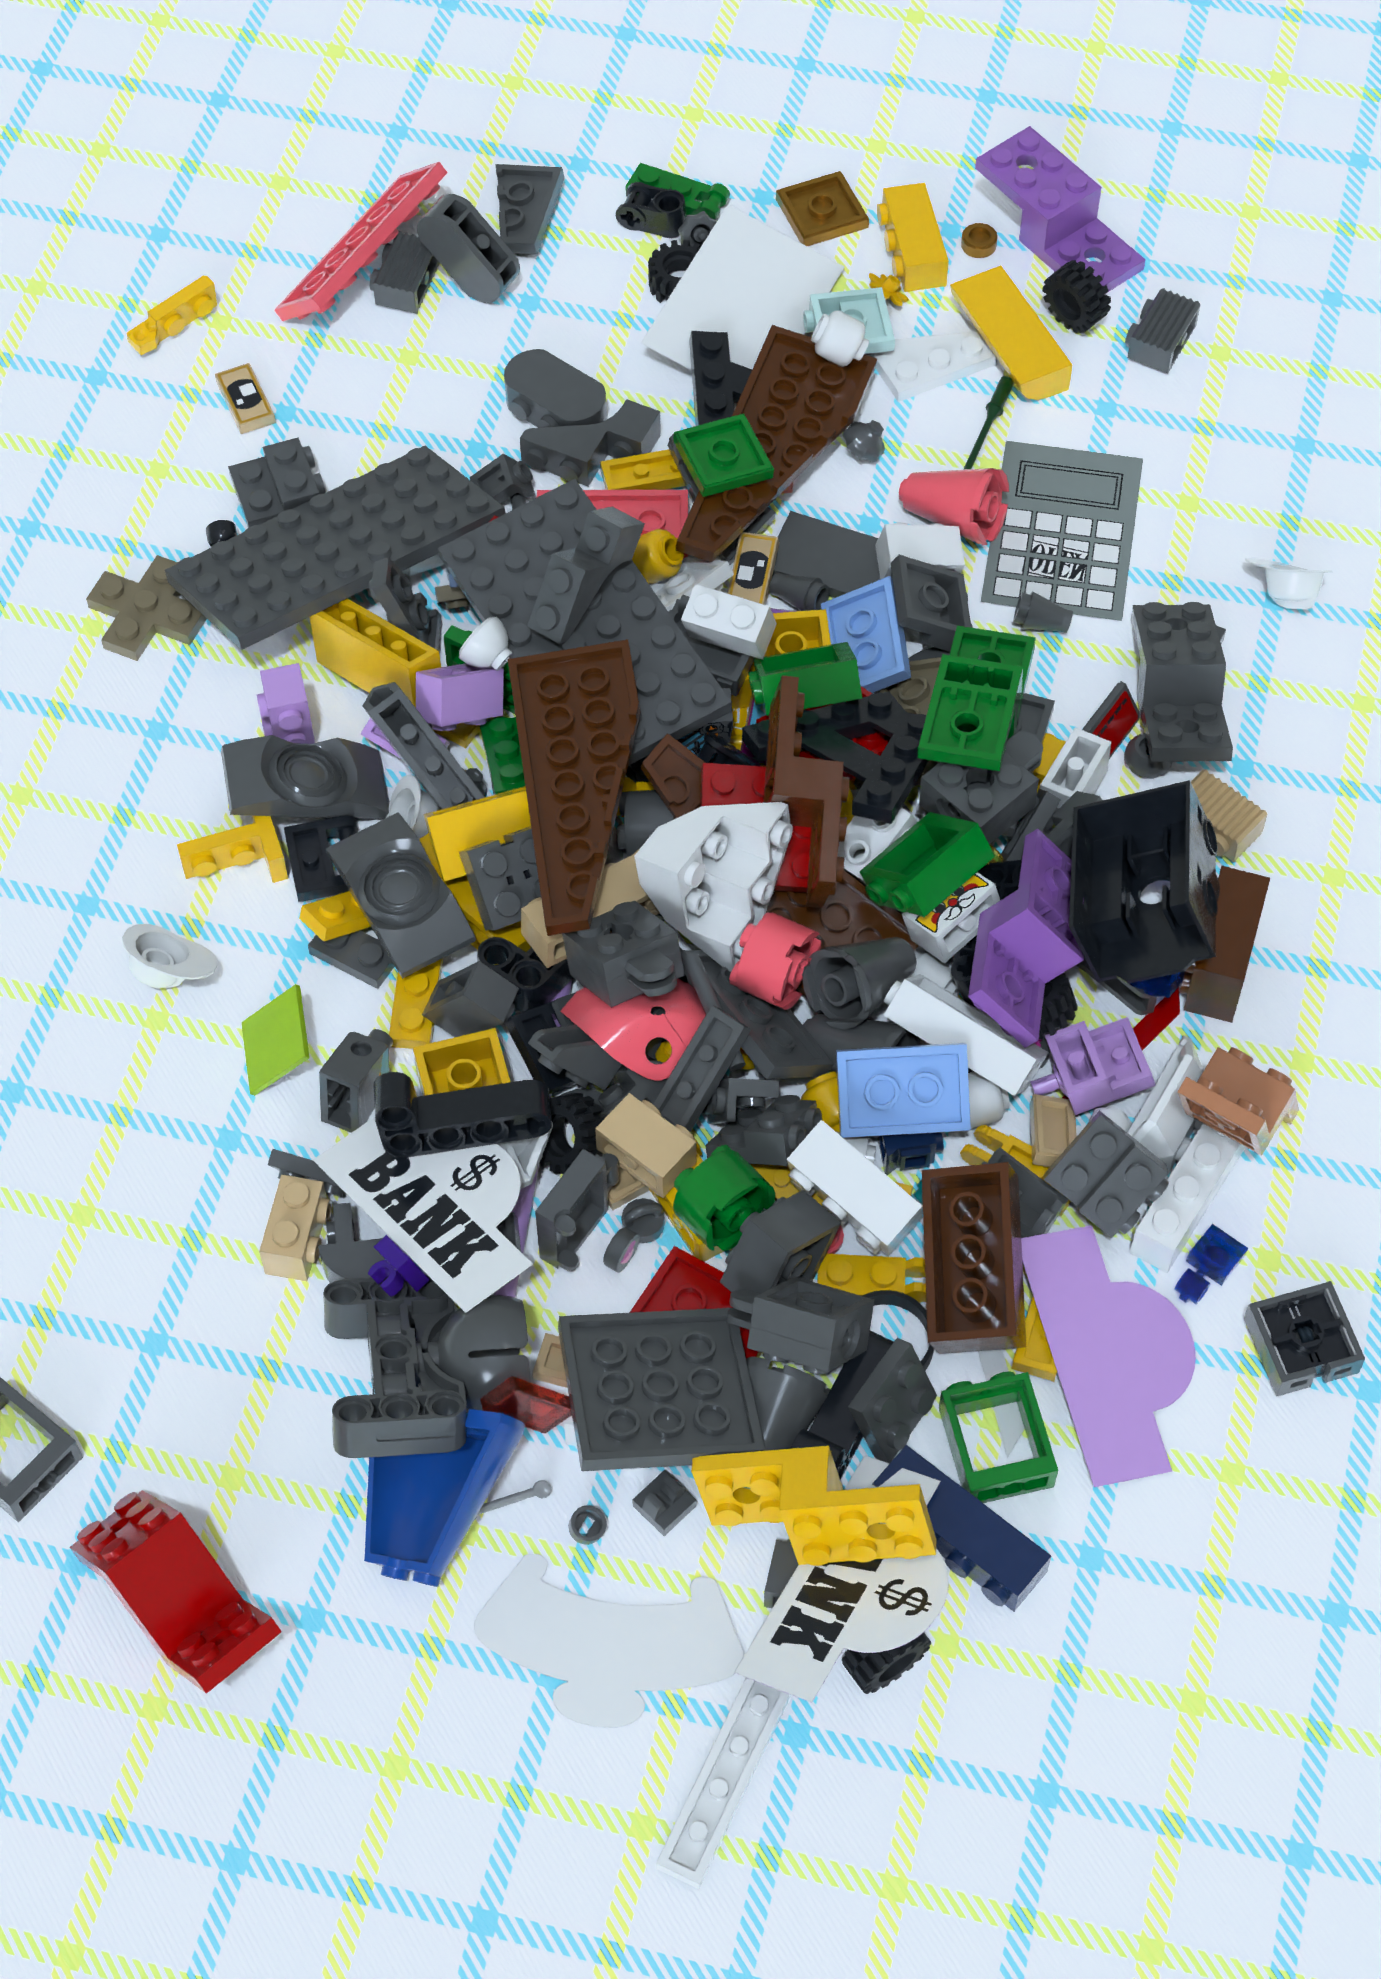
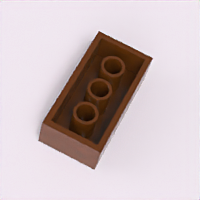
(973, 1258)

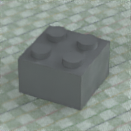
(780, 1244)

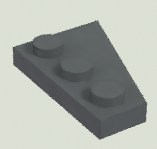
(526, 204)
(402, 606)

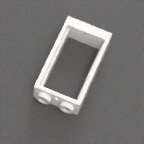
(946, 1019)

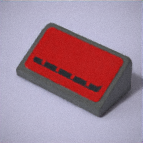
(1114, 717)

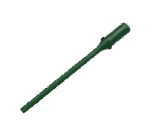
(994, 409)

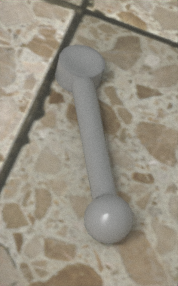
(541, 1489)

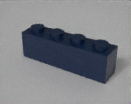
(976, 1538)

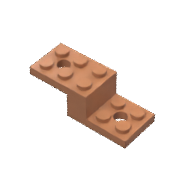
(1240, 1099)

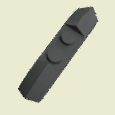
(419, 747)

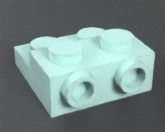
(862, 304)

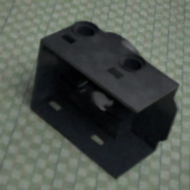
(1127, 848)

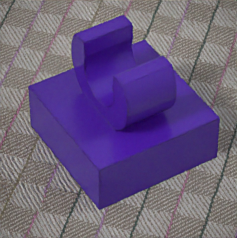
(396, 1267)

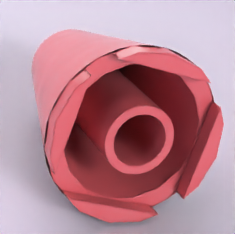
(959, 499)

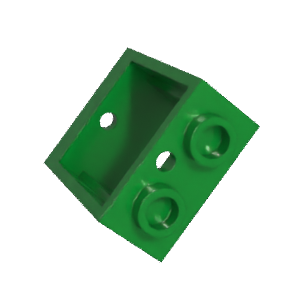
(824, 673)
(926, 864)
(1011, 1478)

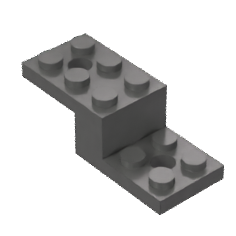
(1181, 682)

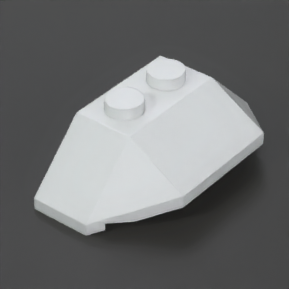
(1162, 1119)

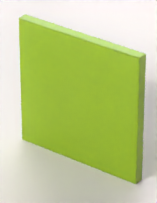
(275, 1040)

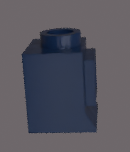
(909, 1150)

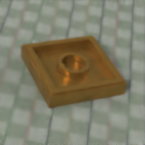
(822, 209)

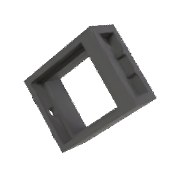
(46, 1468)

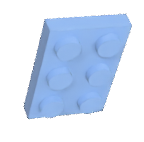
(871, 627)
(903, 1090)

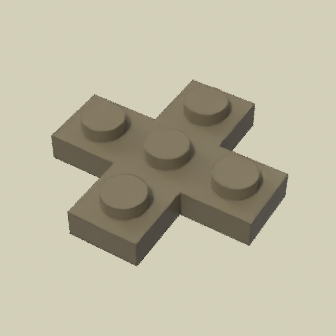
(143, 610)

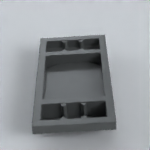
(304, 779)
(401, 894)

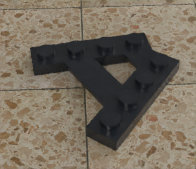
(714, 377)
(828, 735)

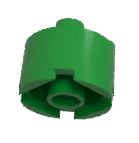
(720, 1197)

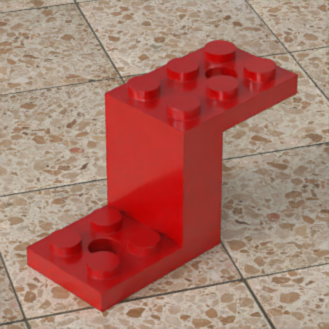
(174, 1589)

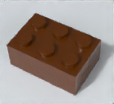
(1217, 982)

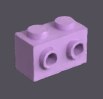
(459, 695)
(285, 705)

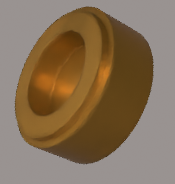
(979, 240)

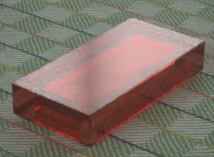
(530, 1403)

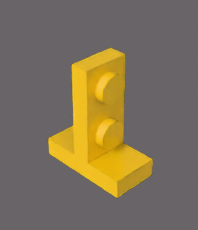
(234, 847)

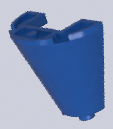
(428, 1501)

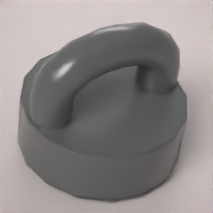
(644, 1218)

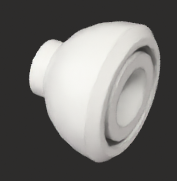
(487, 645)

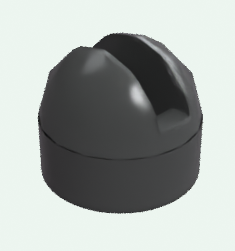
(597, 1529)

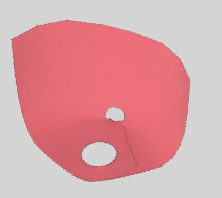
(630, 1026)

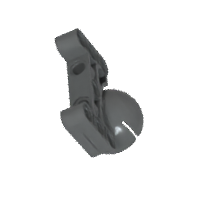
(453, 1359)

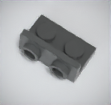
(738, 1093)

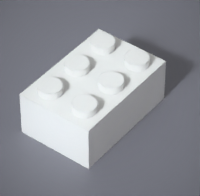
(853, 1189)

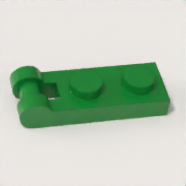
(693, 191)

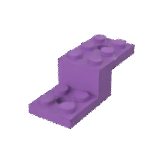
(1058, 207)
(1025, 942)

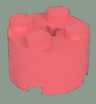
(774, 959)

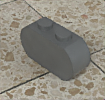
(468, 248)
(552, 391)

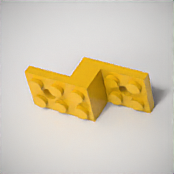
(808, 1497)

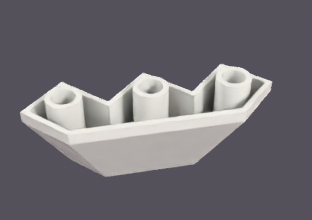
(716, 872)

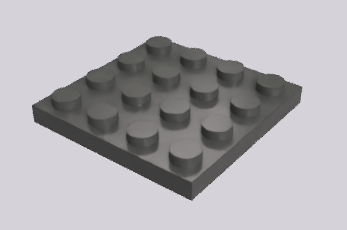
(657, 1388)

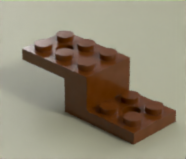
(810, 788)

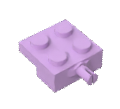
(1095, 1065)

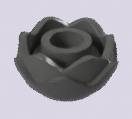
(1139, 761)

